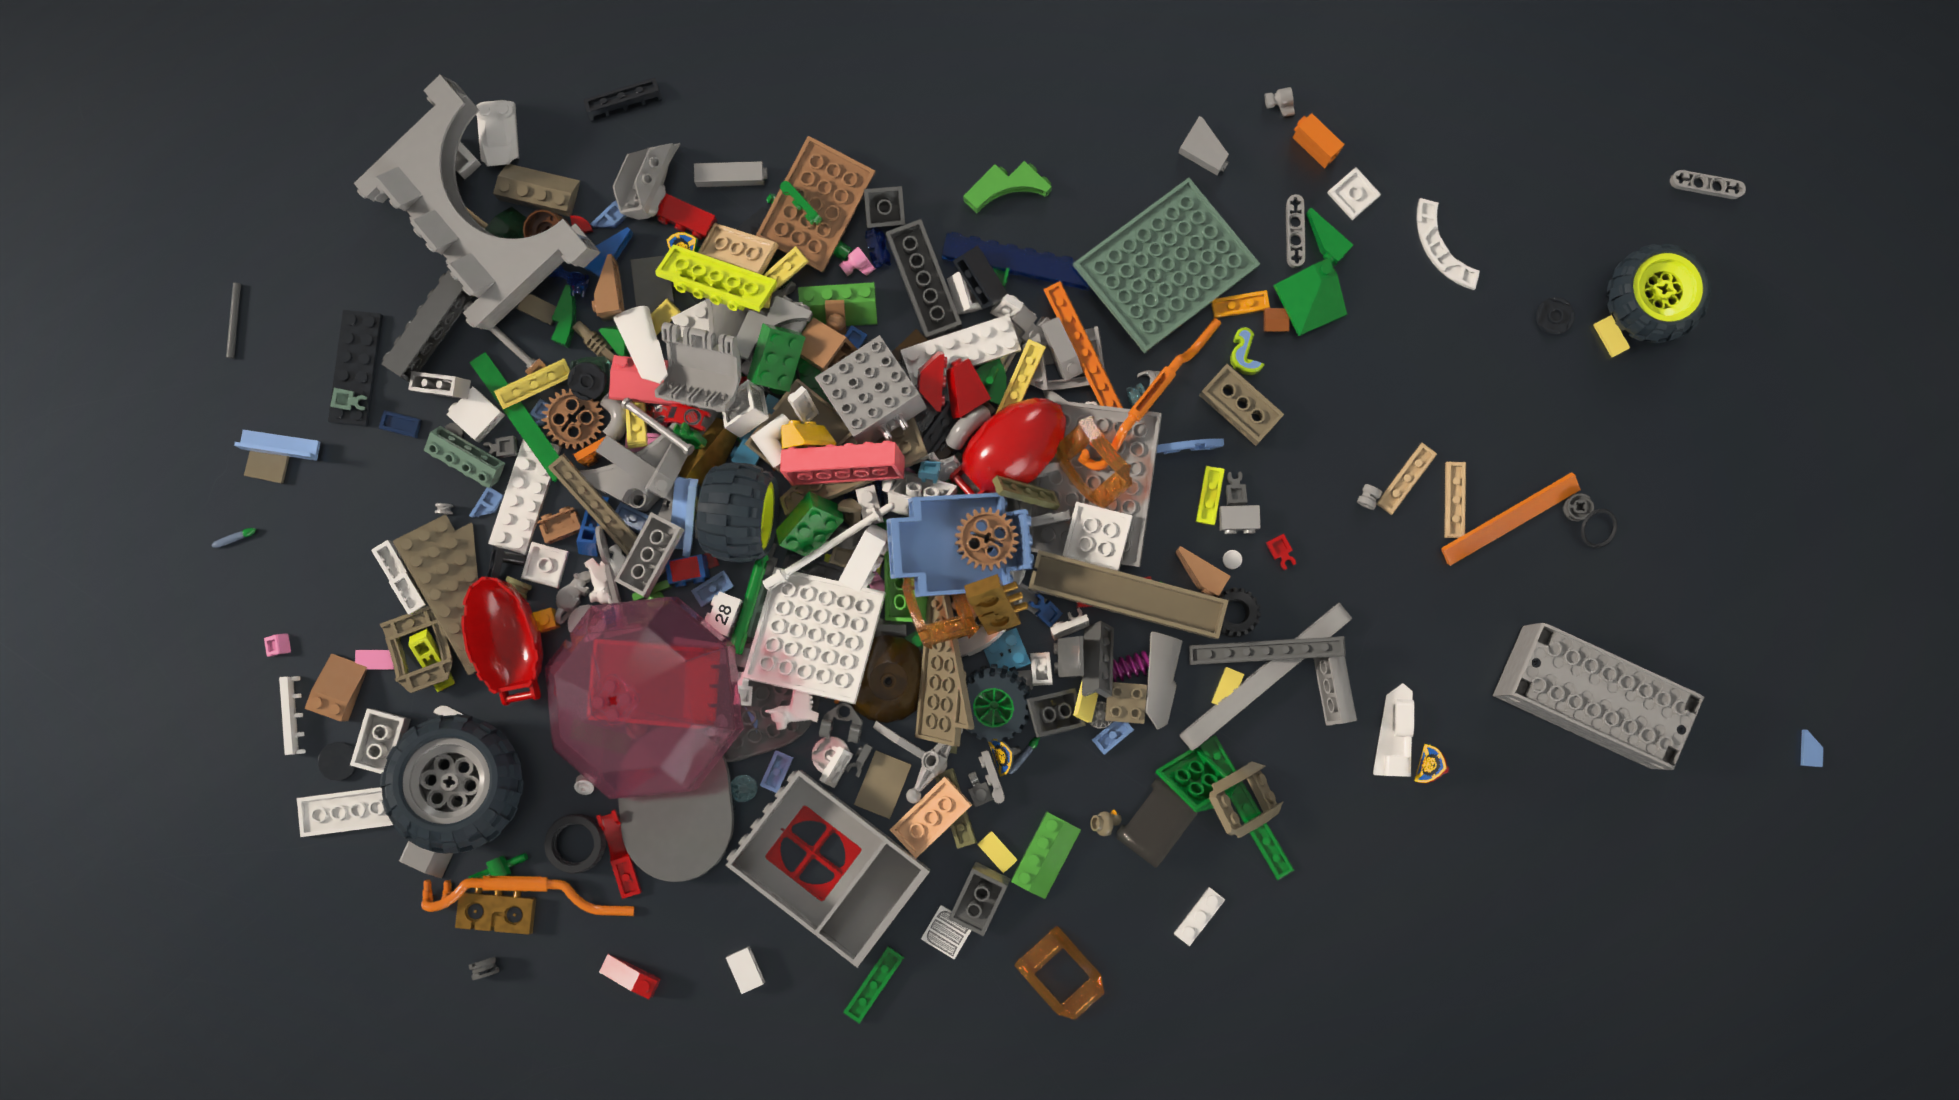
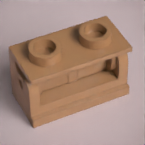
(560, 525)

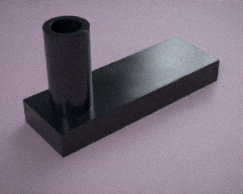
(499, 556)

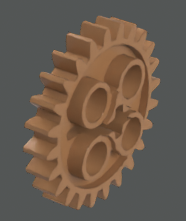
(586, 430)
(993, 522)

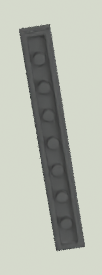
(1267, 650)

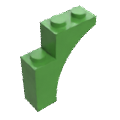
(997, 183)

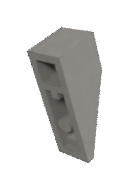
(1061, 349)
(666, 471)

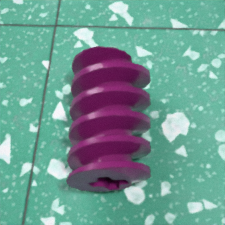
(1130, 666)

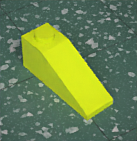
(428, 653)

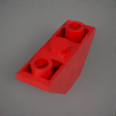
(931, 380)

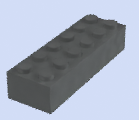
(923, 280)
(427, 328)

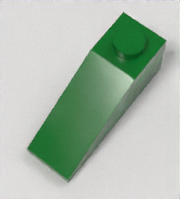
(1329, 240)

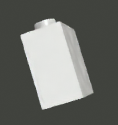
(475, 415)

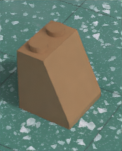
(824, 345)

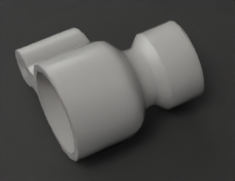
(1283, 99)

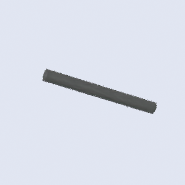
(233, 320)

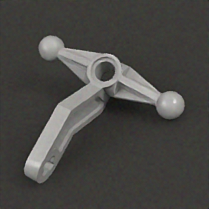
(928, 770)

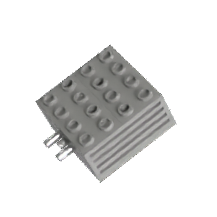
(871, 392)

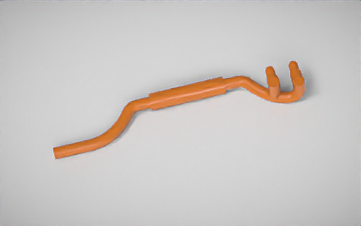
(1150, 396)
(515, 883)

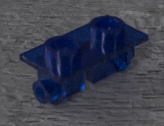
(876, 239)

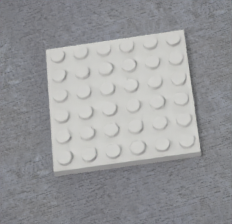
(815, 637)

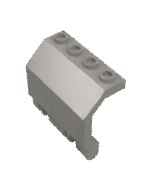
(699, 368)

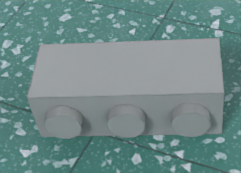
(439, 385)

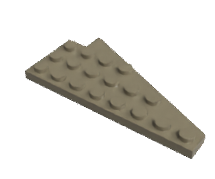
(908, 441)
(443, 569)
(943, 688)

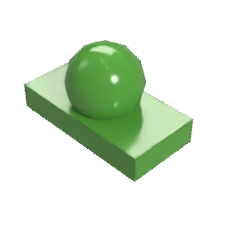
(656, 592)

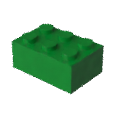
(776, 357)
(809, 524)

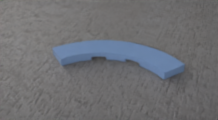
(1202, 444)

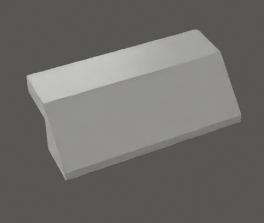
(425, 860)

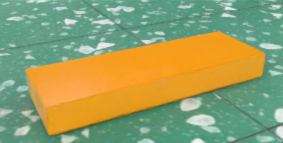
(1240, 304)

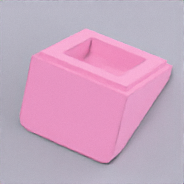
(277, 644)

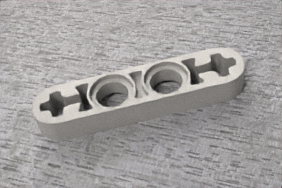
(1707, 184)
(1295, 231)

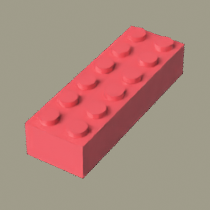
(842, 463)

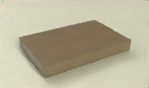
(882, 784)

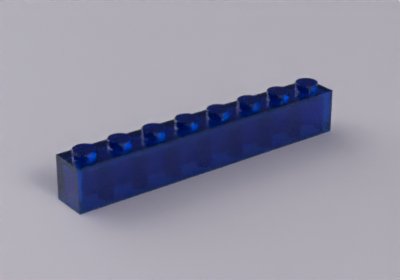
(1019, 261)

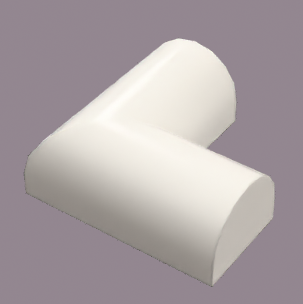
(768, 438)

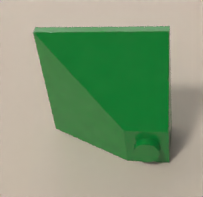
(1312, 297)
(1192, 778)

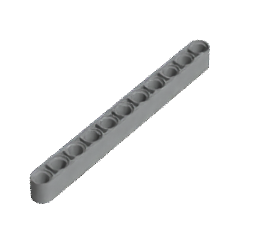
(1259, 682)

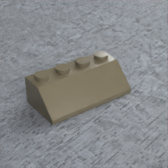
(537, 189)

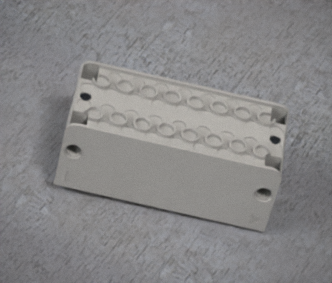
(1599, 696)

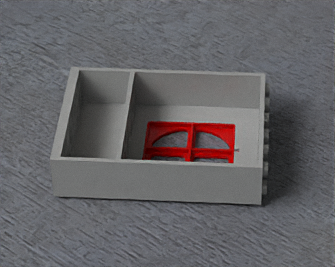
(865, 891)

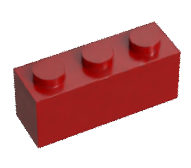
(685, 216)

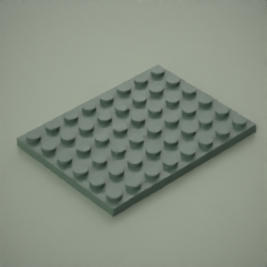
(1166, 265)

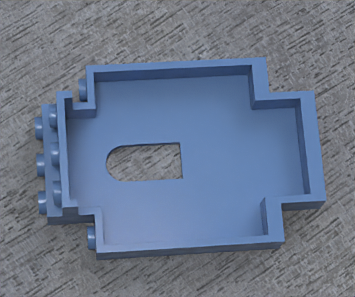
(926, 547)

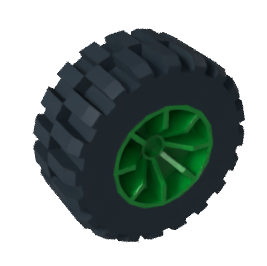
(998, 702)

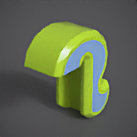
(1239, 354)

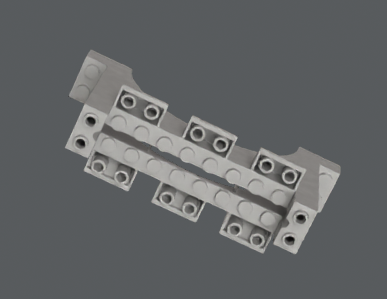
(422, 180)

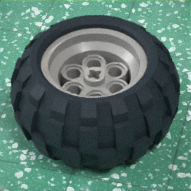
(484, 811)

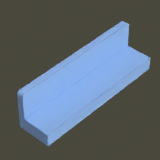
(279, 445)
(684, 511)

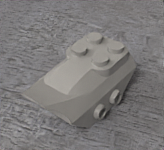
(641, 181)

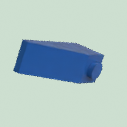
(612, 245)
(586, 538)

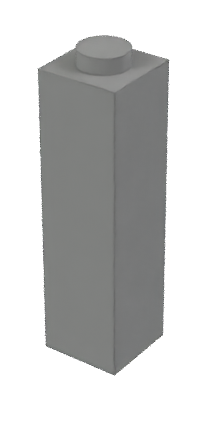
(729, 174)

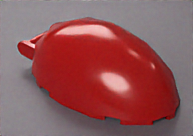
(1012, 445)
(502, 639)

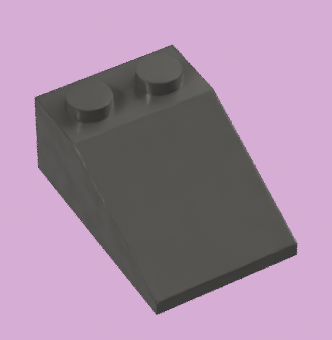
(1069, 657)
(1054, 713)
(979, 898)

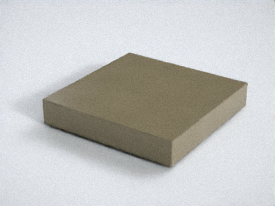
(266, 466)

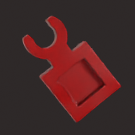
(1280, 548)

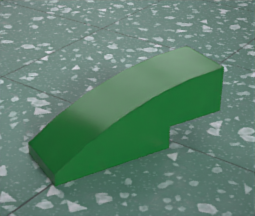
(565, 318)

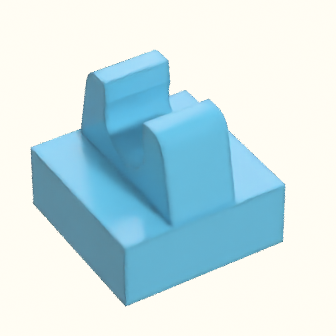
(929, 470)

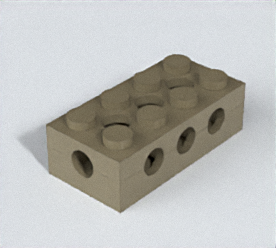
(1252, 398)

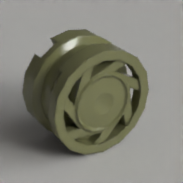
(520, 586)

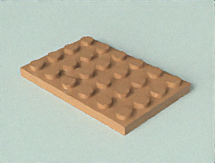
(833, 189)

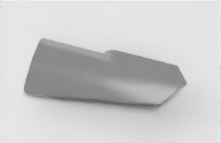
(1161, 673)

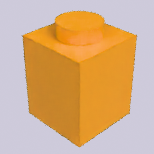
(546, 619)

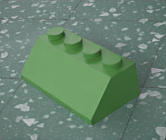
(858, 301)
(895, 602)
(1045, 855)

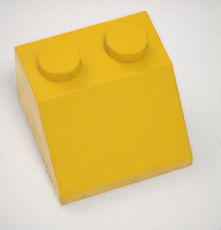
(805, 435)

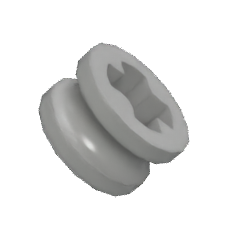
(443, 509)

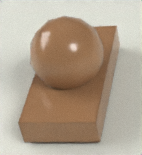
(836, 315)

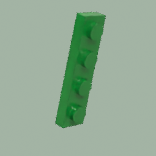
(873, 984)

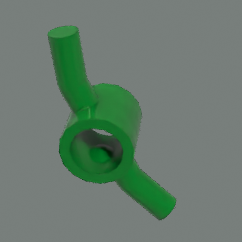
(500, 866)

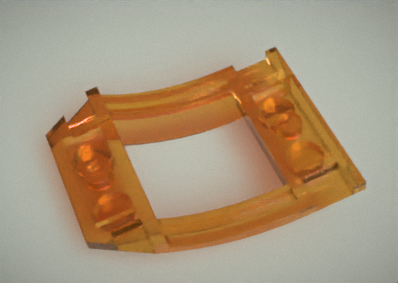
(1077, 440)
(945, 629)
(1045, 951)

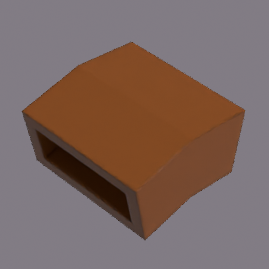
(1276, 320)

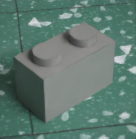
(1239, 519)

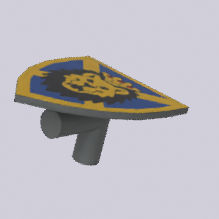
(1003, 756)

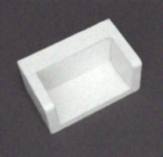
(465, 162)
(745, 970)

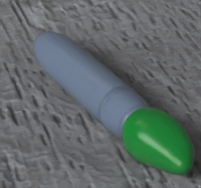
(234, 537)
(1025, 753)

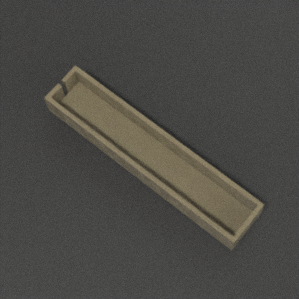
(1128, 594)

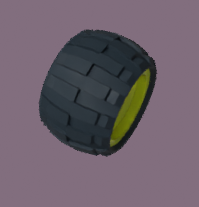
(1679, 278)
(738, 512)

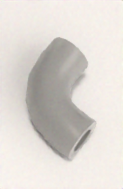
(617, 425)
(966, 426)

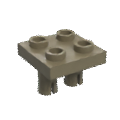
(1126, 703)

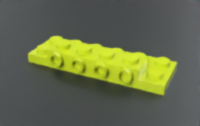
(715, 279)

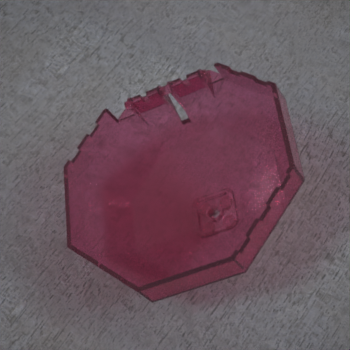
(671, 690)

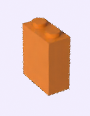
(1317, 140)

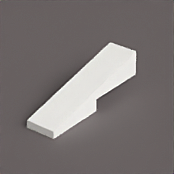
(399, 576)

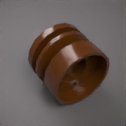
(540, 221)

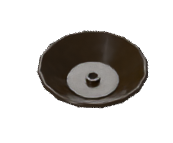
(901, 662)

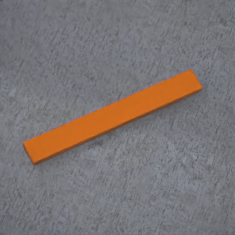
(1082, 345)
(1510, 519)

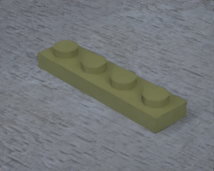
(1026, 492)
(962, 827)

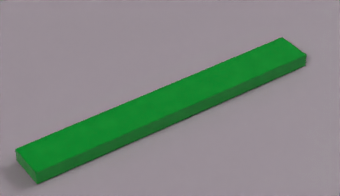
(517, 414)
(1248, 810)

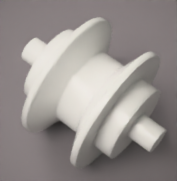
(583, 786)

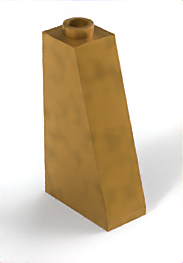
(718, 447)

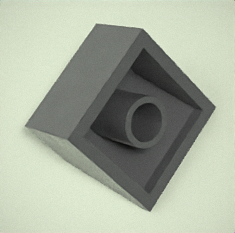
(884, 206)

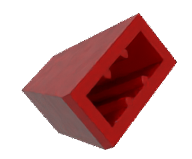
(965, 388)

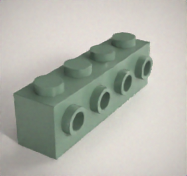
(464, 456)

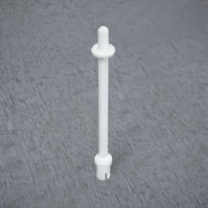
(783, 574)

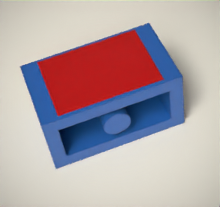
(687, 570)

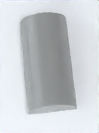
(649, 555)
(1335, 690)

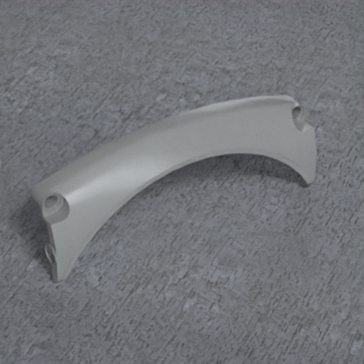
(624, 486)

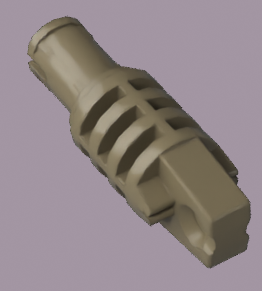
(594, 341)

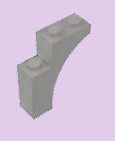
(780, 314)

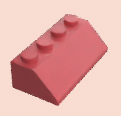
(627, 383)

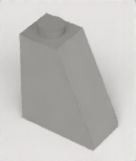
(1204, 148)

